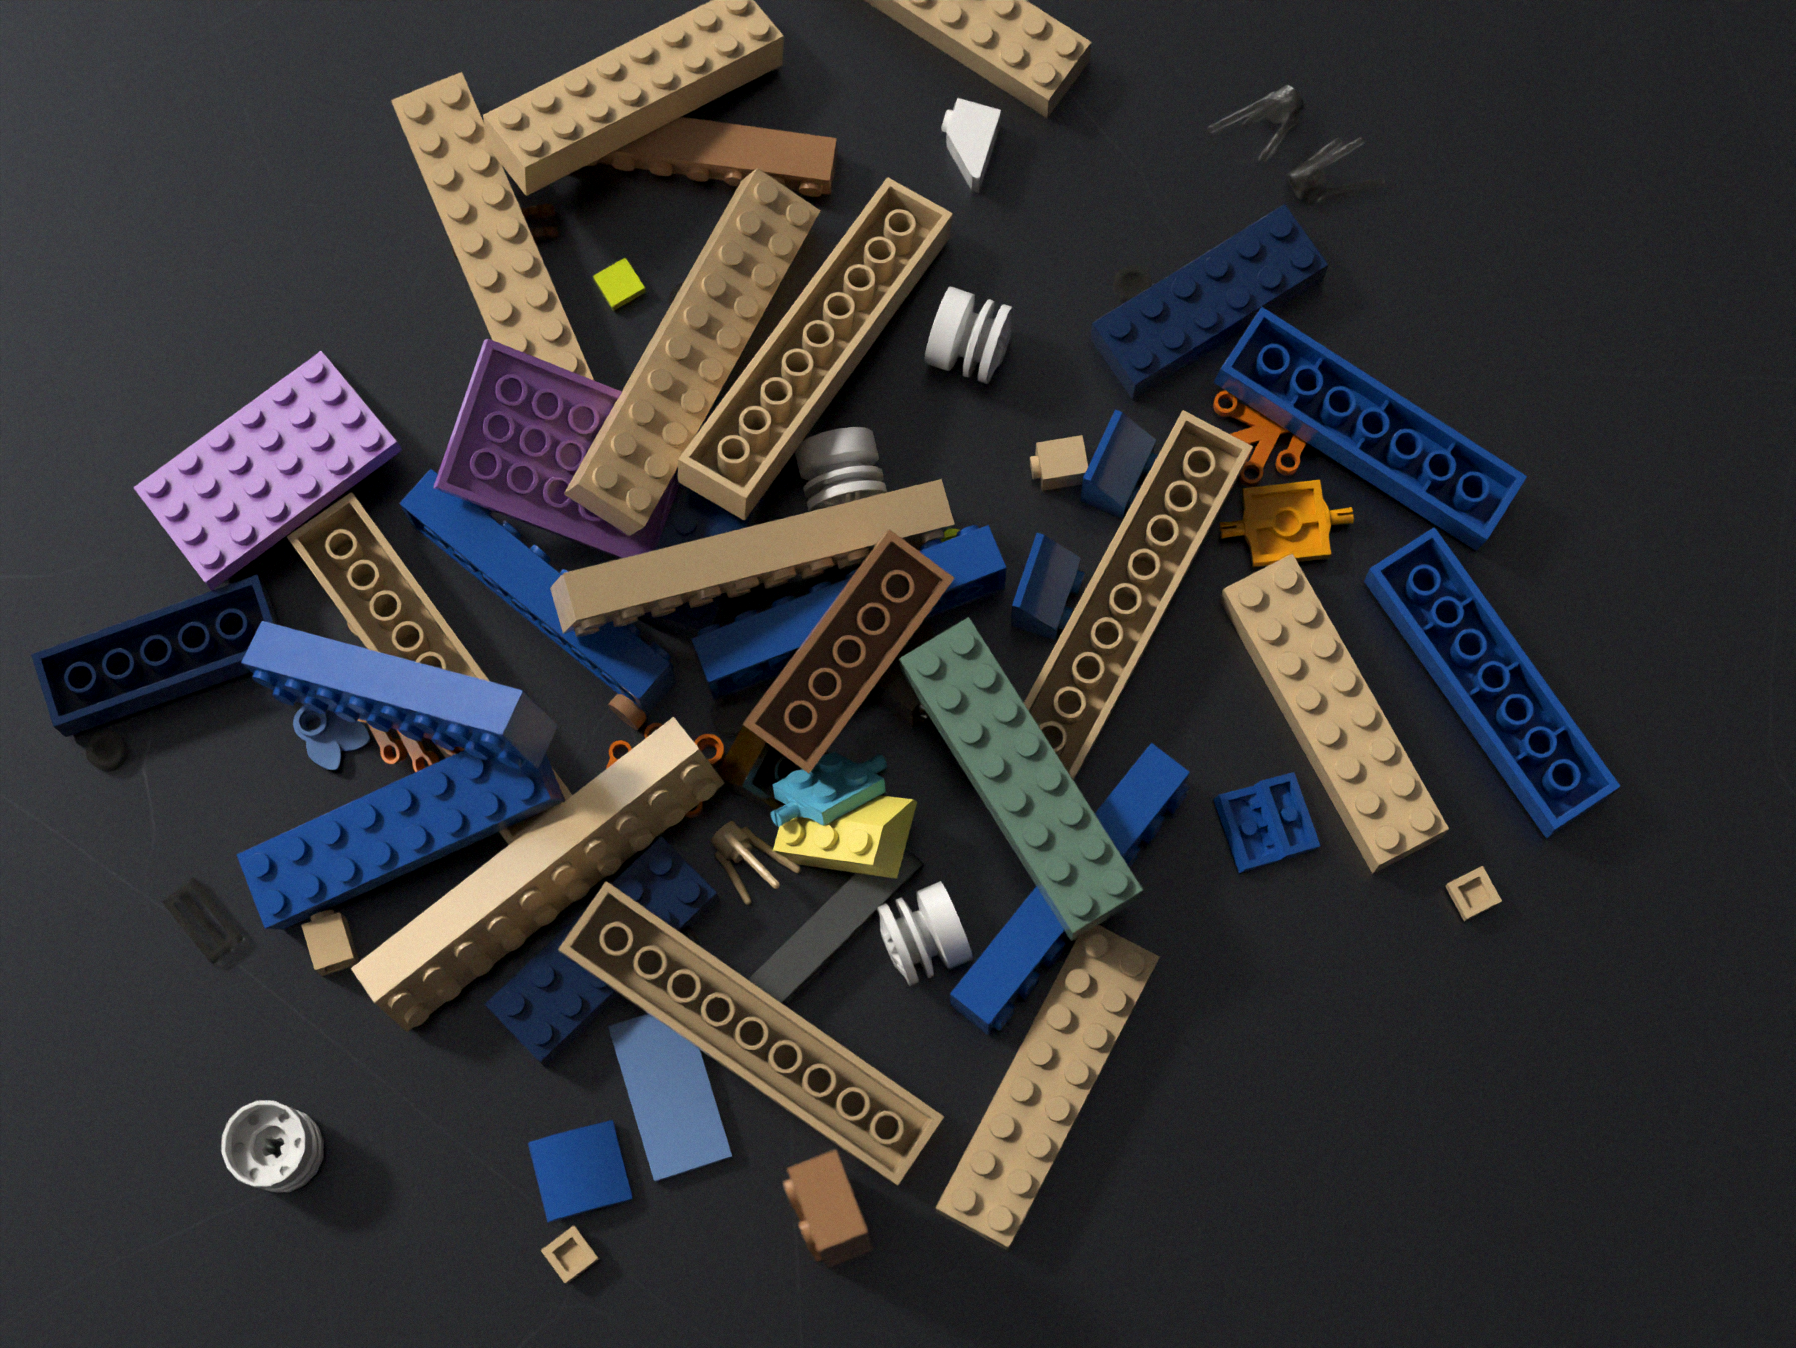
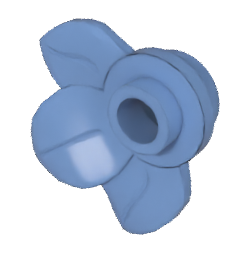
(330, 738)

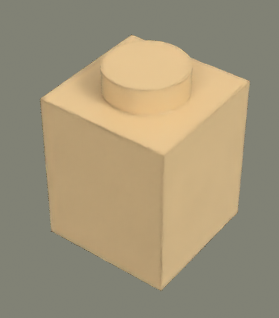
(1059, 462)
(330, 942)

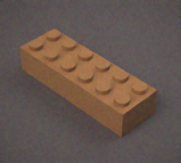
(848, 651)
(827, 1210)

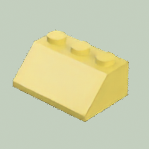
(861, 841)

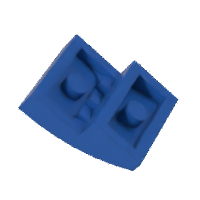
(1266, 822)
(580, 1171)

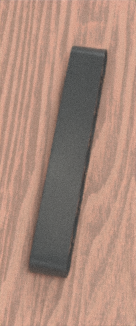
(831, 930)

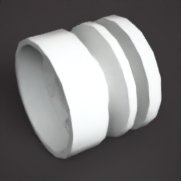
(969, 335)
(839, 467)
(924, 933)
(251, 1141)

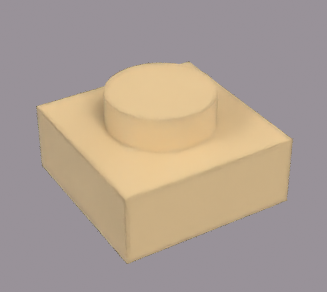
(1473, 893)
(570, 1254)

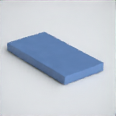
(669, 1097)

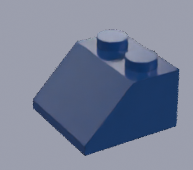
(1118, 466)
(1046, 588)

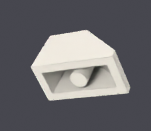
(971, 138)

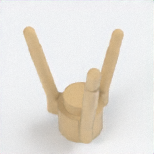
(735, 844)

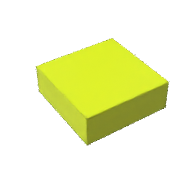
(619, 284)

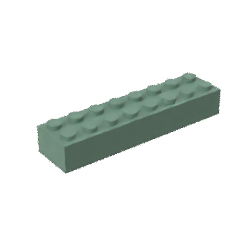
(1020, 779)

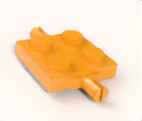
(1286, 521)

